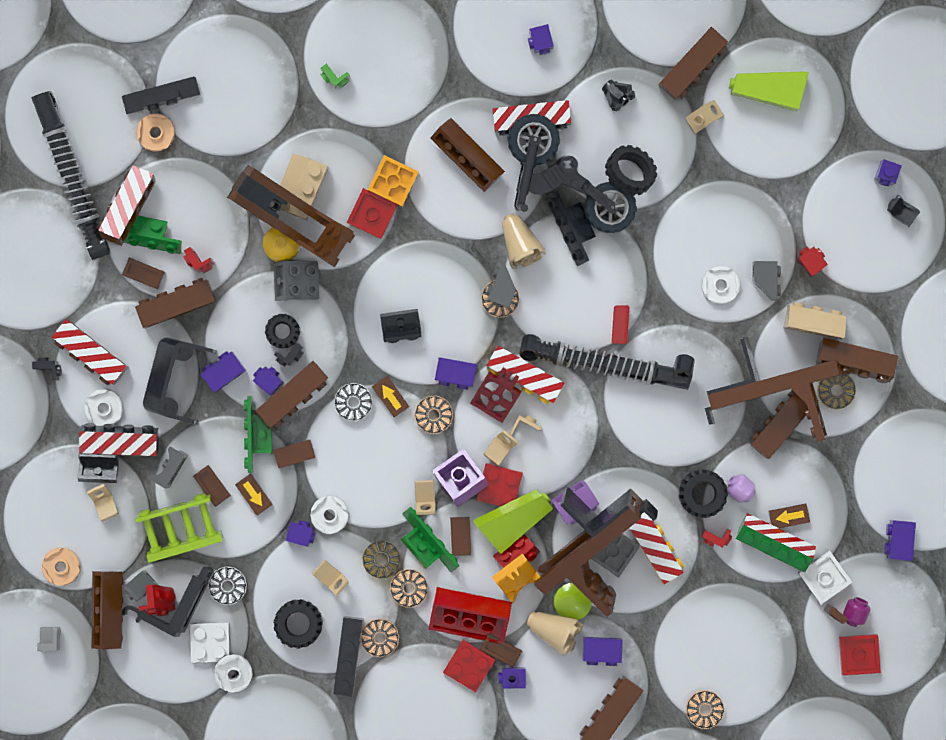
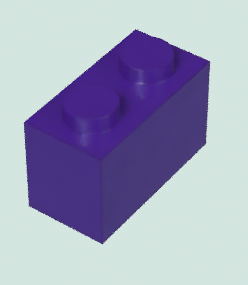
(223, 371)
(455, 372)
(900, 540)
(602, 650)

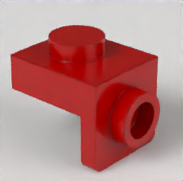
(712, 539)

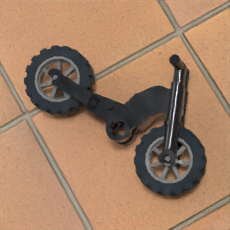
(557, 175)

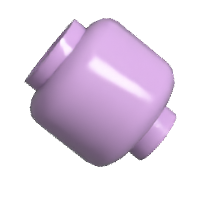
(741, 488)

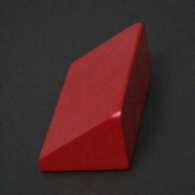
(620, 324)

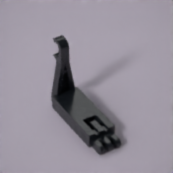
(185, 608)

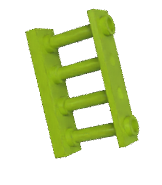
(175, 546)

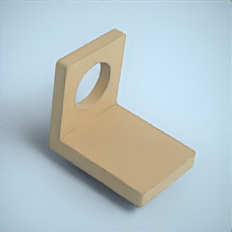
(704, 116)
(528, 420)
(500, 447)
(425, 497)
(104, 502)
(330, 577)

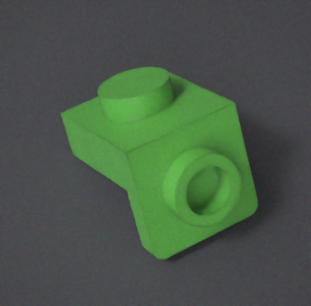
(329, 76)

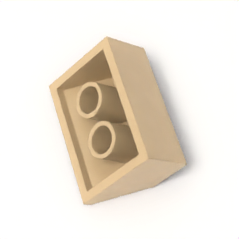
(304, 180)
(815, 321)

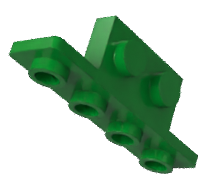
(150, 234)
(259, 436)
(425, 544)

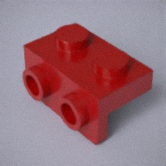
(194, 261)
(520, 546)
(159, 600)

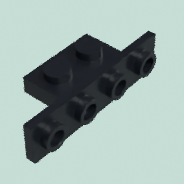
(160, 95)
(573, 226)

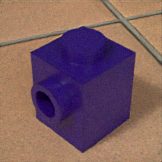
(540, 39)
(887, 173)
(267, 379)
(300, 533)
(512, 678)

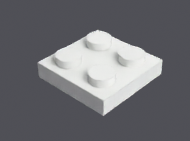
(825, 577)
(209, 641)

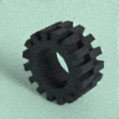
(282, 319)

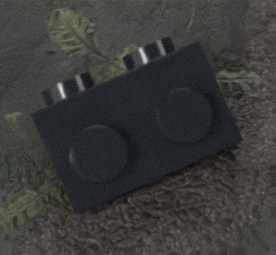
(400, 325)
(98, 468)

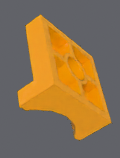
(393, 181)
(515, 577)

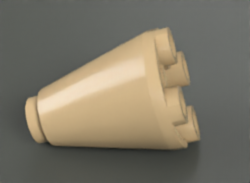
(555, 630)

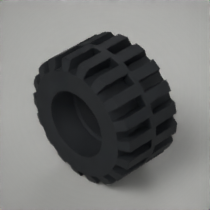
(715, 505)
(291, 639)

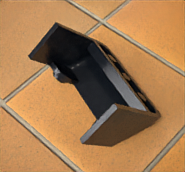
(166, 353)

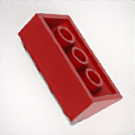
(469, 615)

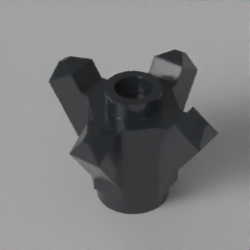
(617, 94)

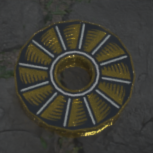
(842, 400)
(393, 559)

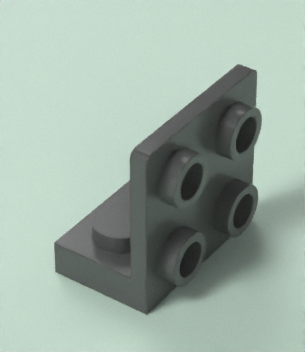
(296, 280)

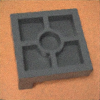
(175, 462)
(617, 555)

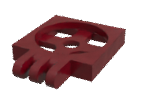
(503, 382)

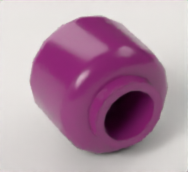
(856, 611)

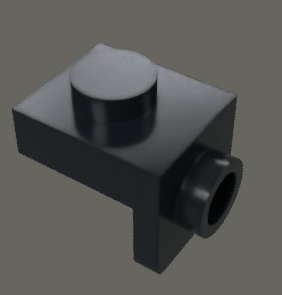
(902, 211)
(294, 355)
(44, 363)

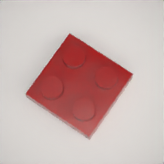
(372, 213)
(502, 485)
(859, 654)
(469, 665)

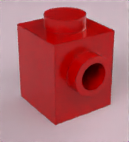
(812, 260)

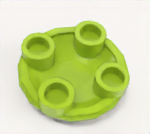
(571, 602)

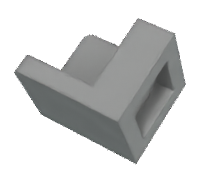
(49, 639)

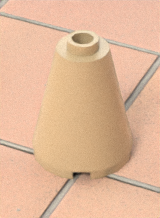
(520, 242)

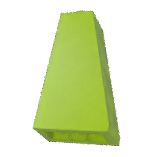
(771, 88)
(513, 519)

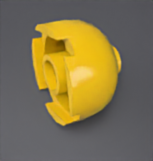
(278, 246)

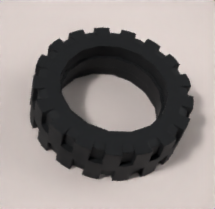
(640, 159)

